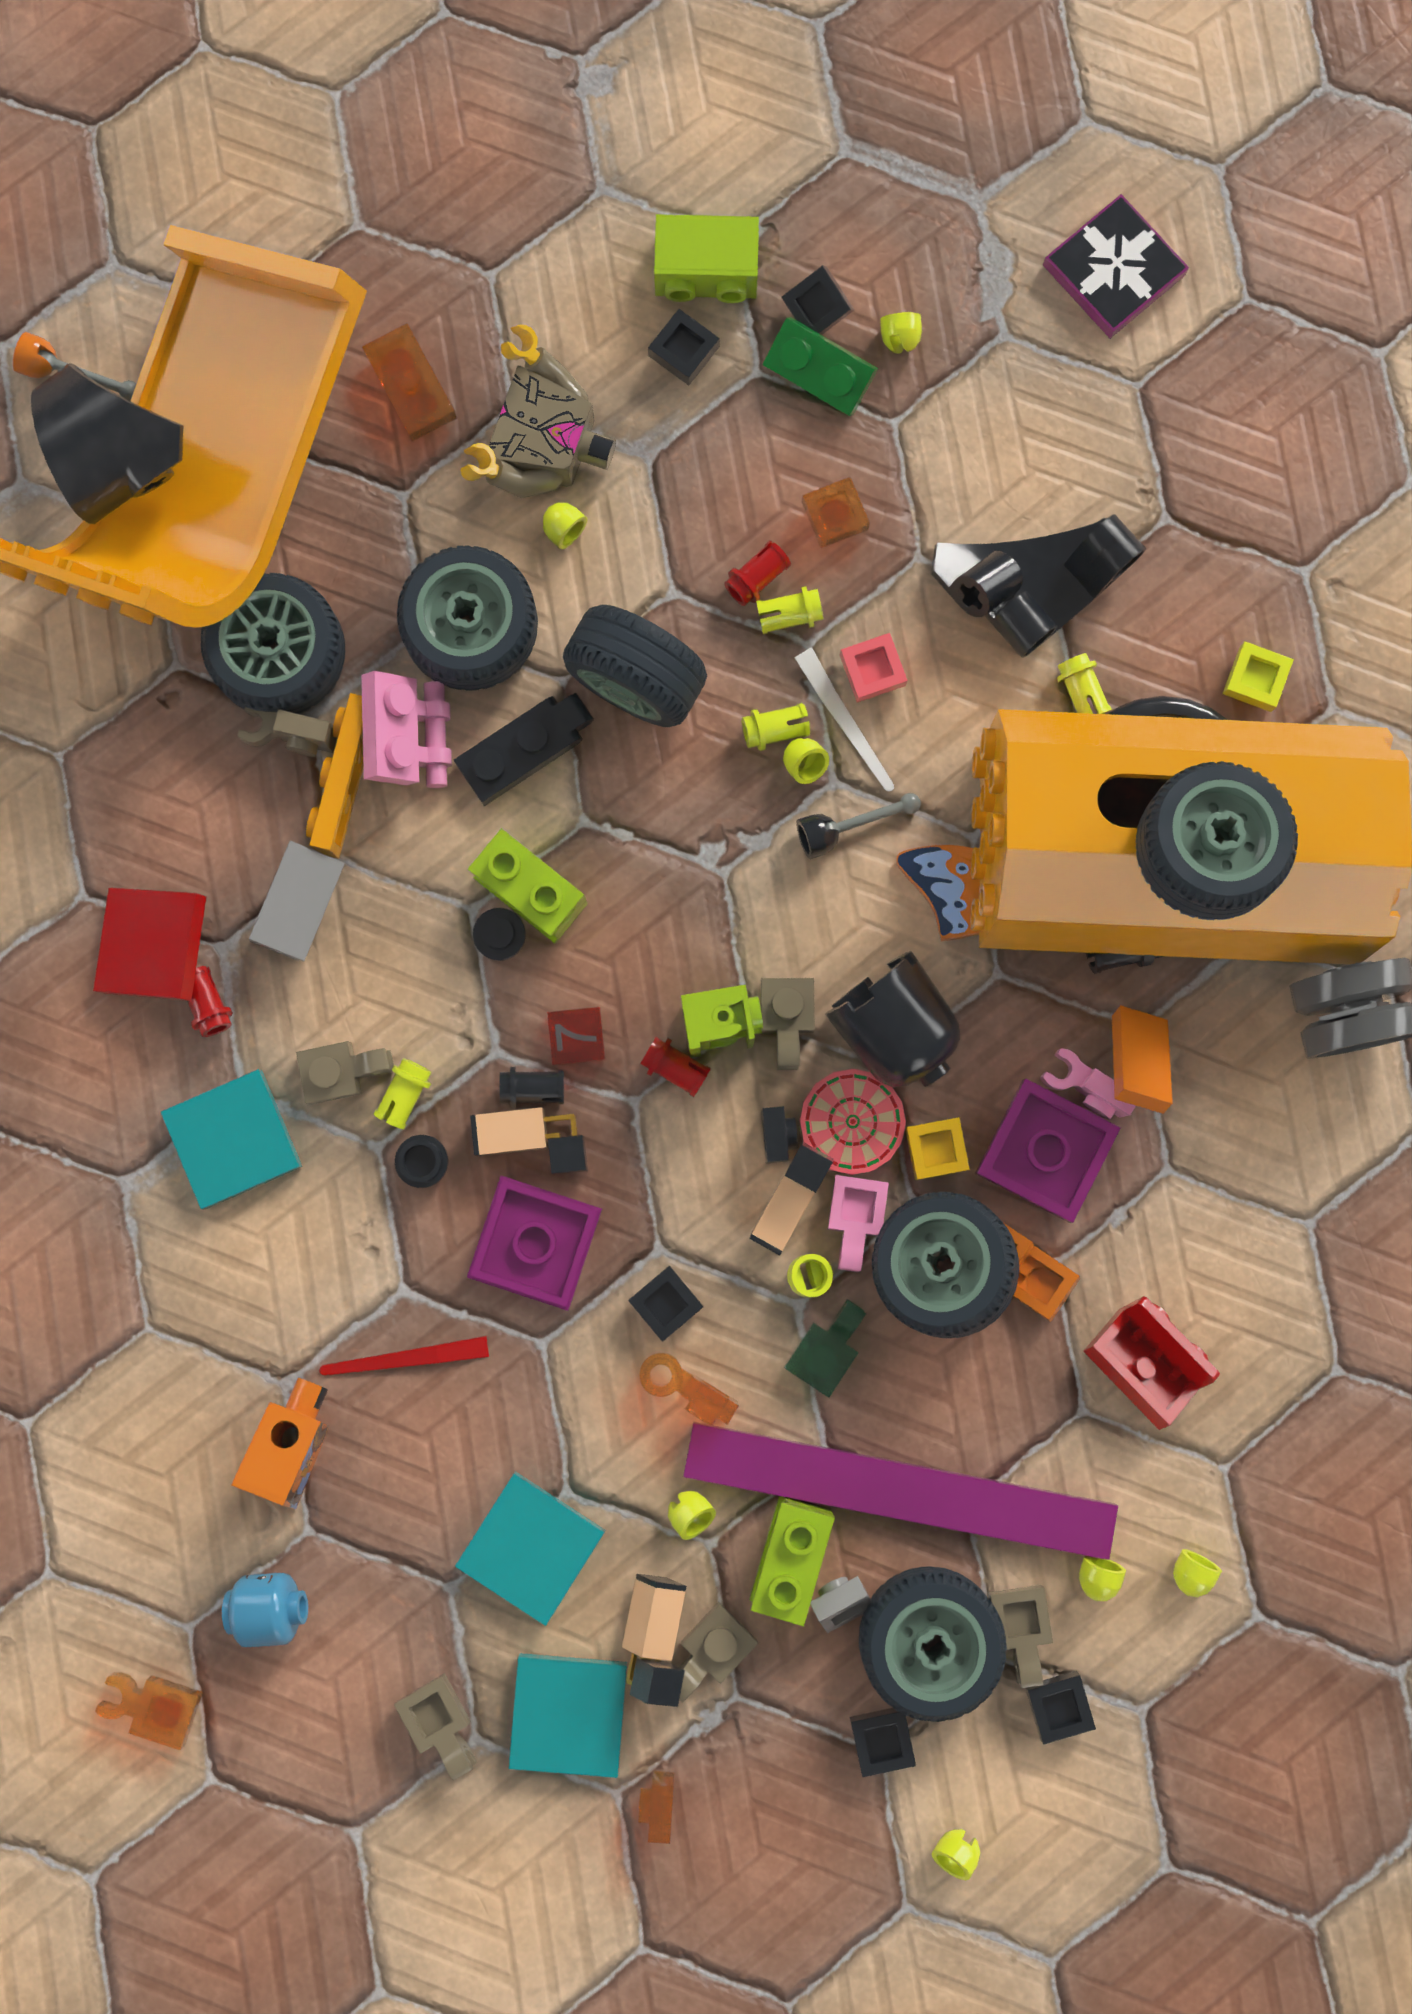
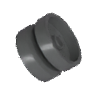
(1356, 1006)

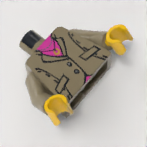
(540, 427)

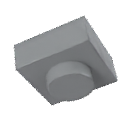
(840, 1602)

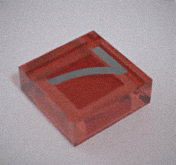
(576, 1036)

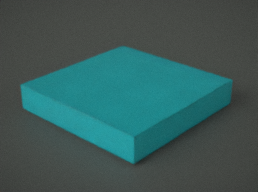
(231, 1139)
(530, 1548)
(568, 1715)

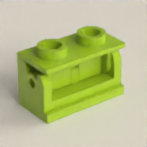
(706, 257)
(528, 886)
(720, 1018)
(791, 1560)

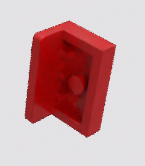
(1151, 1361)

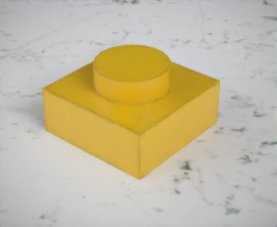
(937, 1148)

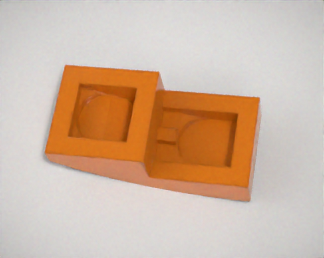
(1042, 1279)

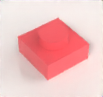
(873, 667)

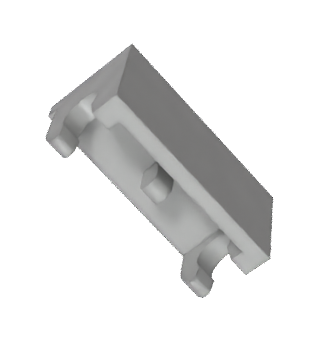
(296, 901)

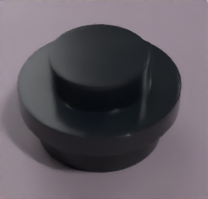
(499, 934)
(421, 1161)

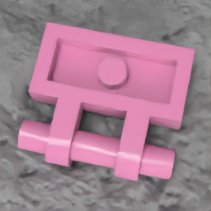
(391, 730)

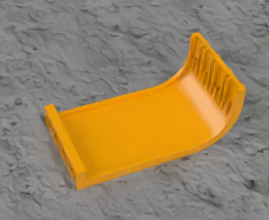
(248, 373)

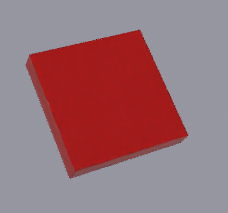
(150, 943)

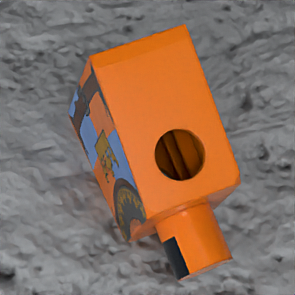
(278, 1471)

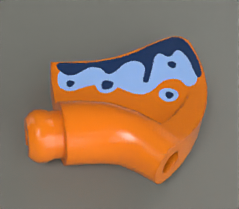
(946, 883)

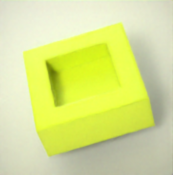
(1258, 676)

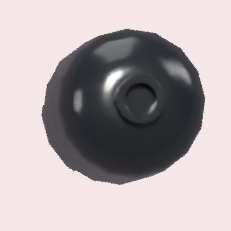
(898, 1024)

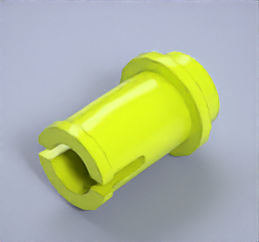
(794, 610)
(1083, 684)
(773, 726)
(403, 1093)

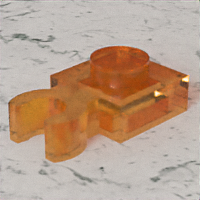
(159, 1711)

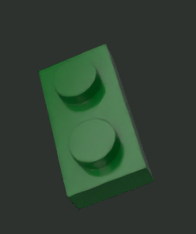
(820, 366)

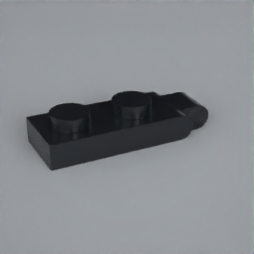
(524, 746)

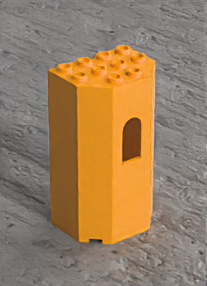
(1072, 879)

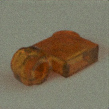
(704, 1399)

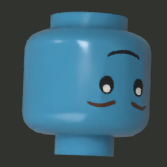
(264, 1610)

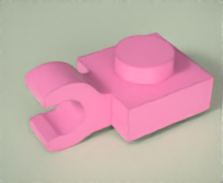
(1091, 1083)
(857, 1212)

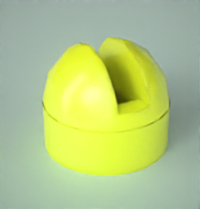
(901, 331)
(563, 524)
(805, 760)
(819, 1275)
(691, 1514)
(1195, 1573)
(1101, 1578)
(957, 1855)

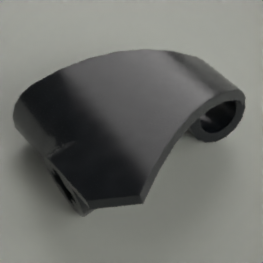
(101, 443)
(1038, 582)

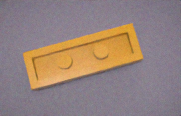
(340, 781)

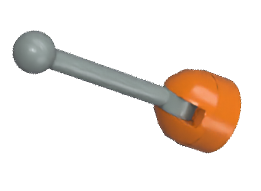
(38, 359)

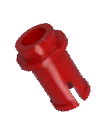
(756, 574)
(206, 1005)
(675, 1066)

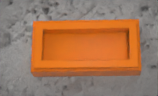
(1141, 1059)

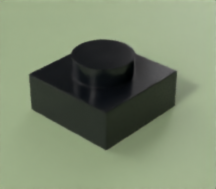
(818, 301)
(683, 347)
(778, 1134)
(666, 1303)
(1060, 1707)
(882, 1742)

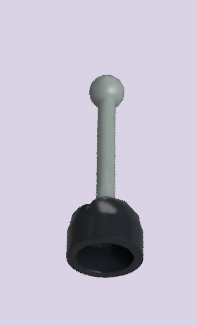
(821, 834)

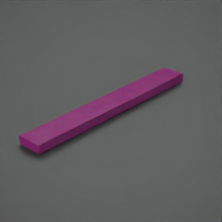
(901, 1490)

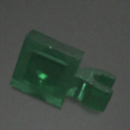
(823, 1354)

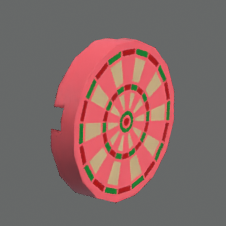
(853, 1121)

